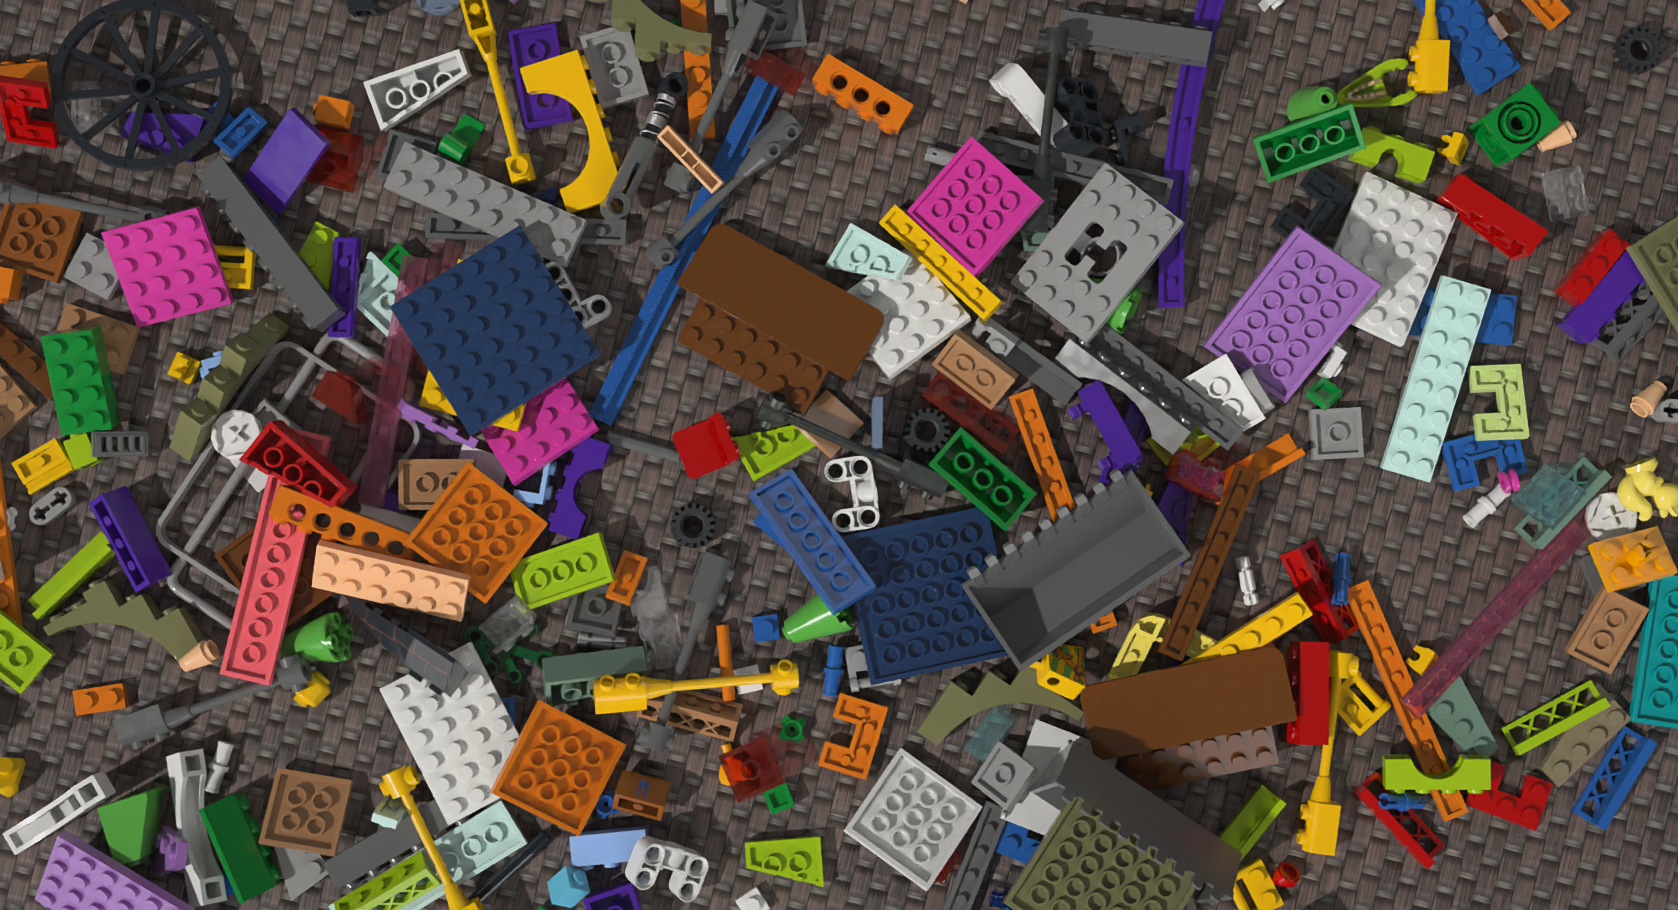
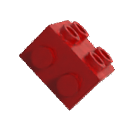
(706, 446)

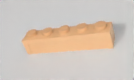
(691, 159)

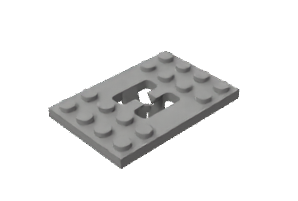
(1126, 217)

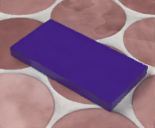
(529, 47)
(286, 160)

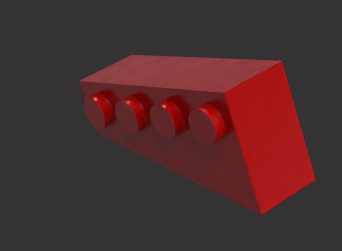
(1491, 217)
(298, 464)
(1310, 692)

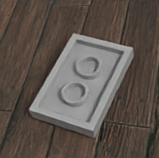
(614, 67)

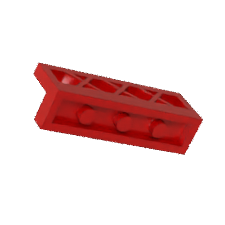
(1317, 594)
(1396, 827)

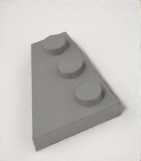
(300, 869)

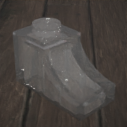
(652, 600)

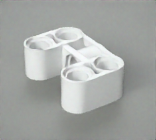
(863, 493)
(668, 856)

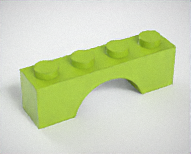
(1469, 773)

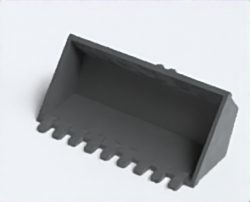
(1074, 568)
(1143, 815)

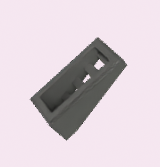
(142, 444)

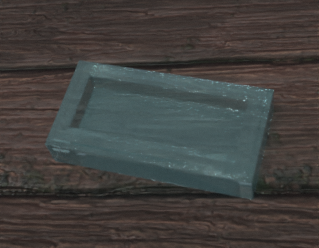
(988, 734)

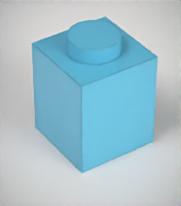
(568, 887)

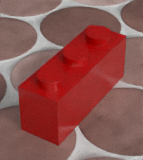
(1591, 267)

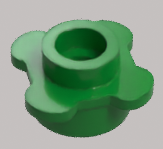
(797, 734)

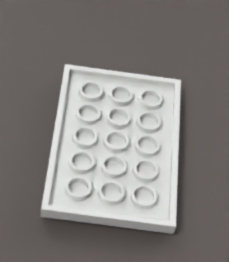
(1398, 244)
(457, 738)

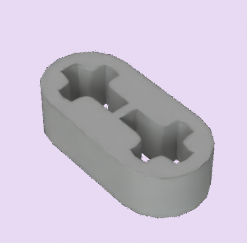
(1258, 390)
(55, 510)

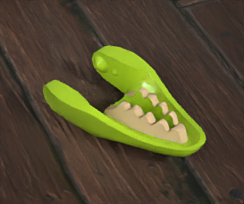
(1370, 88)

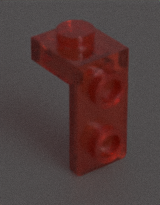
(775, 72)

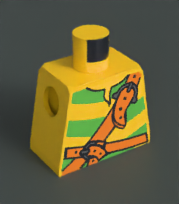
(1062, 671)

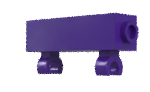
(1111, 426)

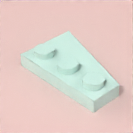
(868, 255)

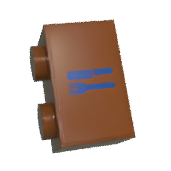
(641, 795)

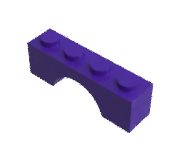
(569, 517)

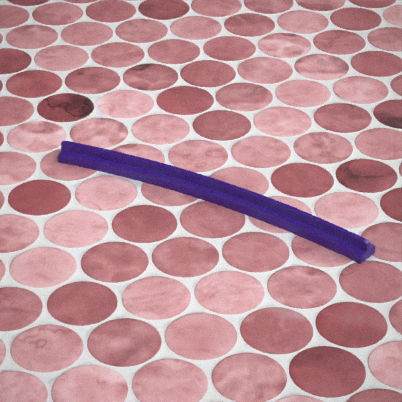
(1178, 159)

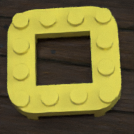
(1139, 640)

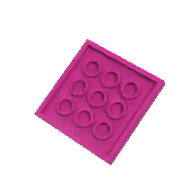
(974, 207)
(168, 266)
(548, 429)

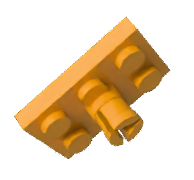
(1632, 559)

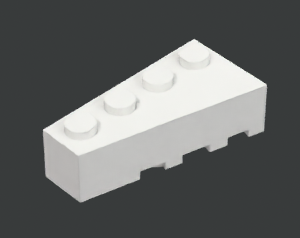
(414, 87)

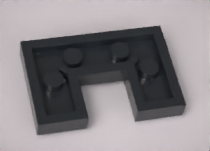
(1330, 199)

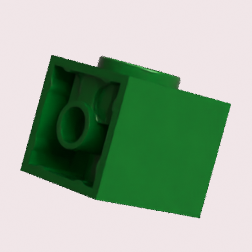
(1514, 124)

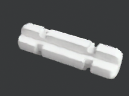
(1246, 580)

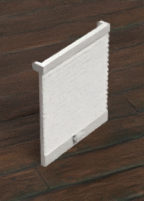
(1043, 744)

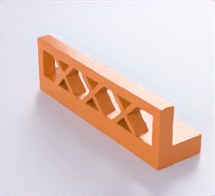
(1268, 458)

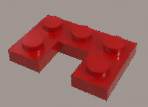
(15, 98)
(1521, 810)

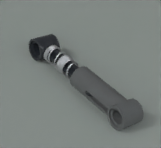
(643, 148)

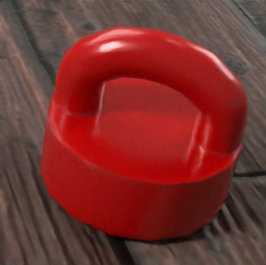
(1286, 875)

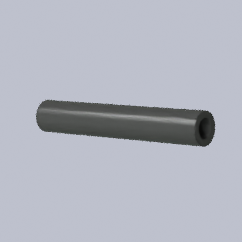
(643, 446)

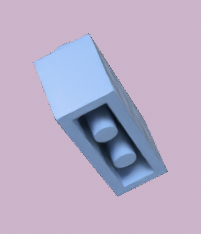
(604, 846)

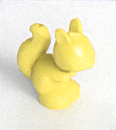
(1642, 482)

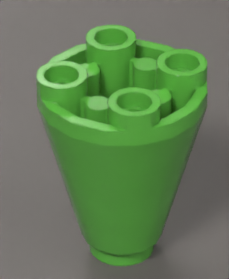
(320, 640)

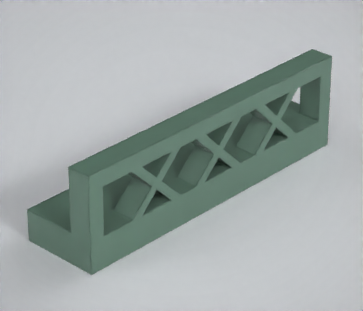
(1591, 486)

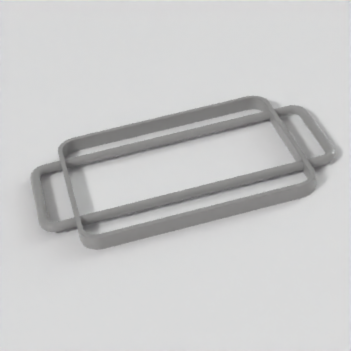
(185, 555)

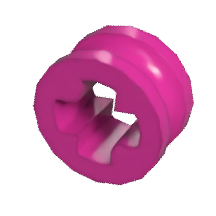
(1509, 481)

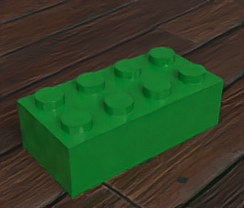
(80, 380)

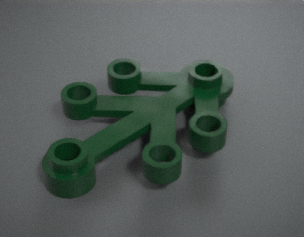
(505, 657)

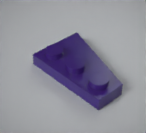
(1176, 507)

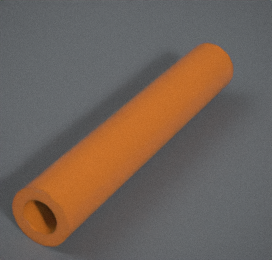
(725, 659)

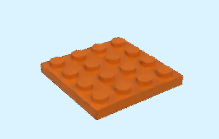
(476, 531)
(558, 768)

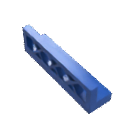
(1622, 781)

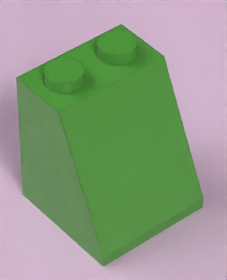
(132, 825)

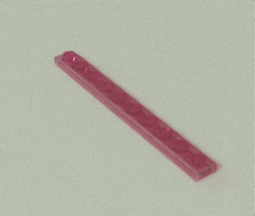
(390, 391)
(1492, 620)

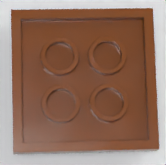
(38, 238)

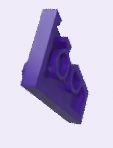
(183, 126)

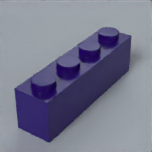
(1615, 288)
(130, 538)

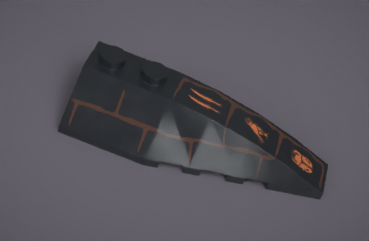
(411, 649)

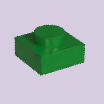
(394, 258)
(1324, 393)
(779, 798)

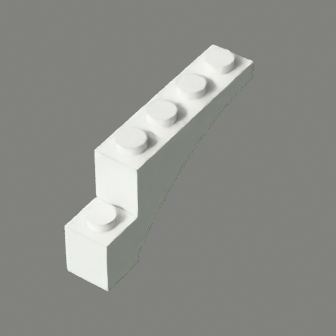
(60, 812)

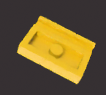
(43, 466)

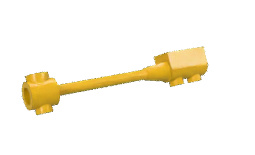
(483, 32)
(1430, 56)
(634, 690)
(399, 784)
(1320, 812)

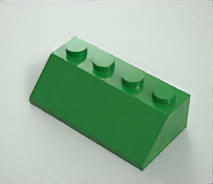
(1309, 142)
(982, 479)
(236, 843)

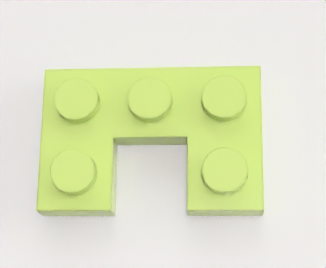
(1512, 416)

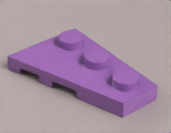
(436, 423)
(170, 851)

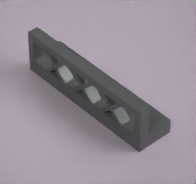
(1635, 329)
(1042, 372)

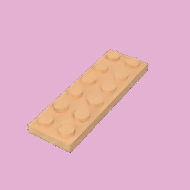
(390, 580)

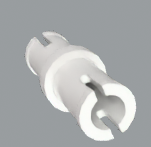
(1485, 506)
(218, 766)

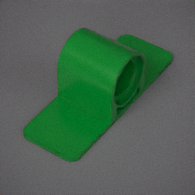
(459, 144)

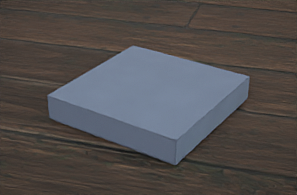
(877, 423)

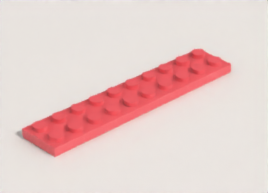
(267, 587)

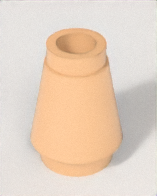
(1559, 136)
(1648, 399)
(201, 655)

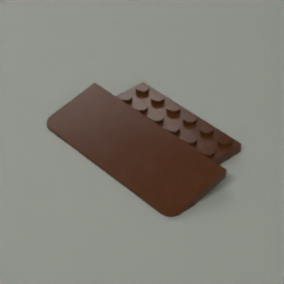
(773, 318)
(1191, 717)

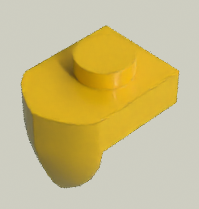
(10, 775)

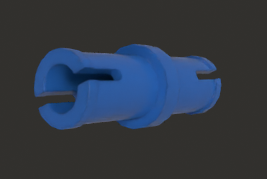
(1341, 579)
(833, 670)
(1402, 801)

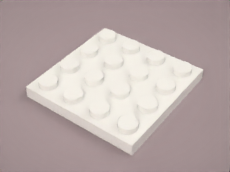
(916, 315)
(913, 819)

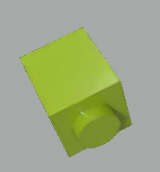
(80, 451)

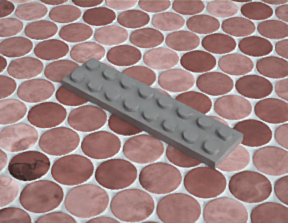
(484, 202)

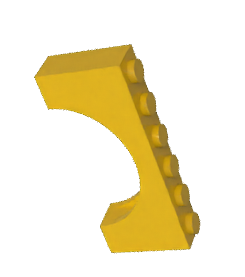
(568, 79)

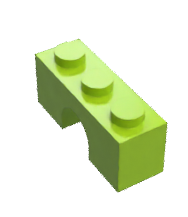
(1412, 159)

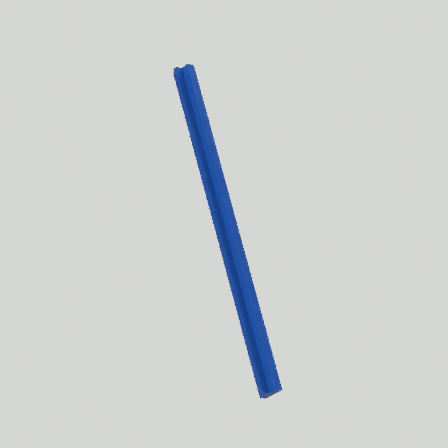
(665, 285)

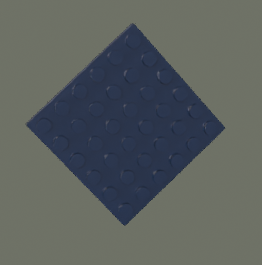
(495, 331)
(920, 612)

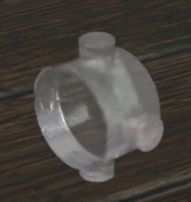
(1193, 176)

